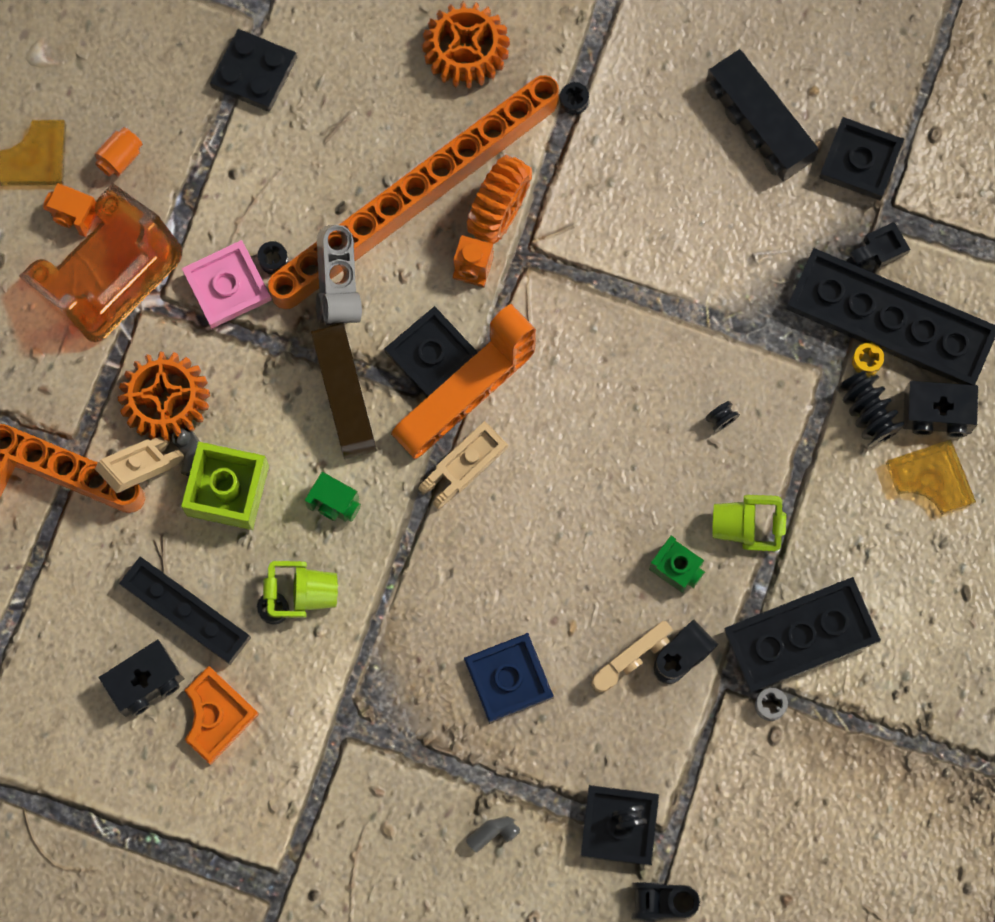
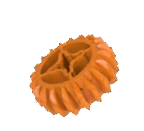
(471, 27)
(499, 199)
(160, 369)

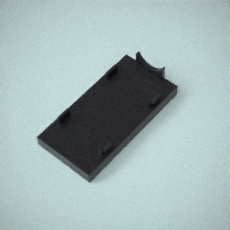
(802, 635)

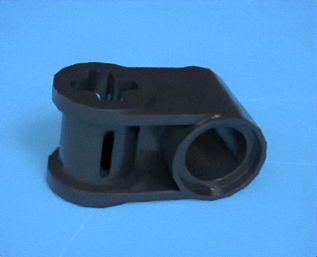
(687, 650)
(661, 901)

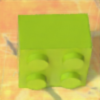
(225, 485)

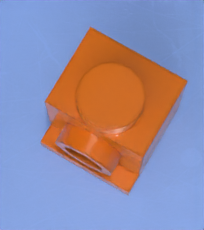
(71, 208)
(473, 261)

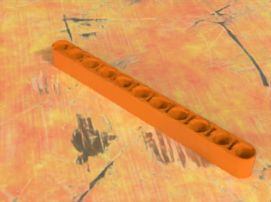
(424, 178)

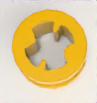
(873, 351)

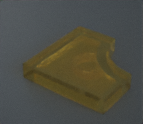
(37, 158)
(933, 474)

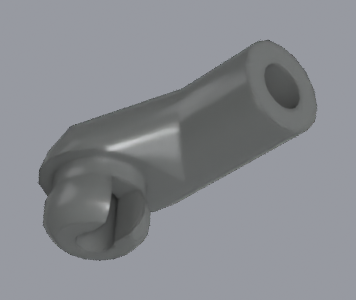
(491, 829)

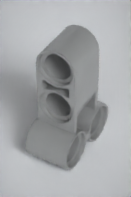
(337, 301)

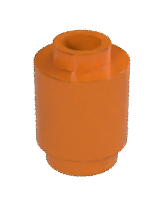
(118, 152)

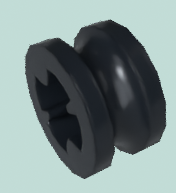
(564, 98)
(272, 246)
(722, 416)
(264, 615)
(629, 818)

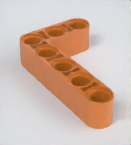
(509, 349)
(48, 467)

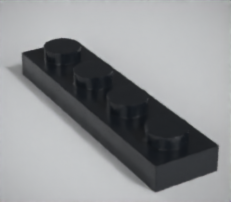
(185, 610)

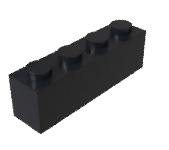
(761, 115)

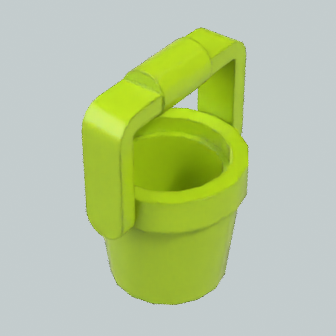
(737, 522)
(310, 589)

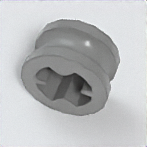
(764, 712)

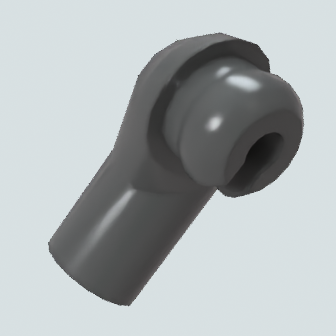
(187, 444)

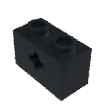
(956, 400)
(123, 680)

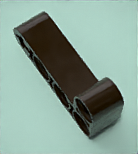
(343, 391)

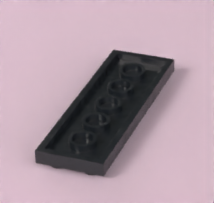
(892, 318)

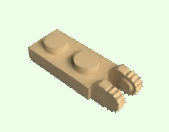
(137, 463)
(465, 463)
(629, 659)

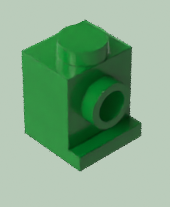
(333, 499)
(664, 566)

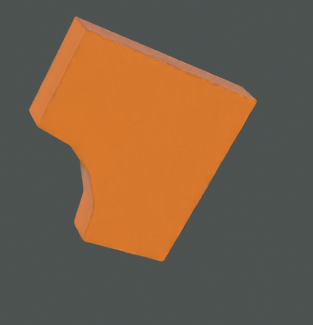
(218, 715)

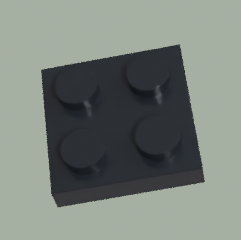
(253, 70)
(861, 158)
(430, 351)
(599, 833)

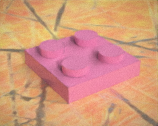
(226, 284)

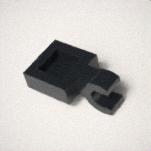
(882, 246)

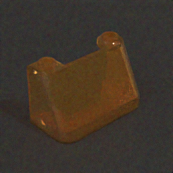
(109, 268)

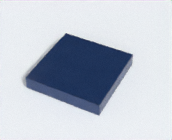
(508, 678)

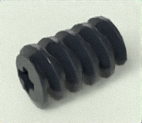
(869, 407)

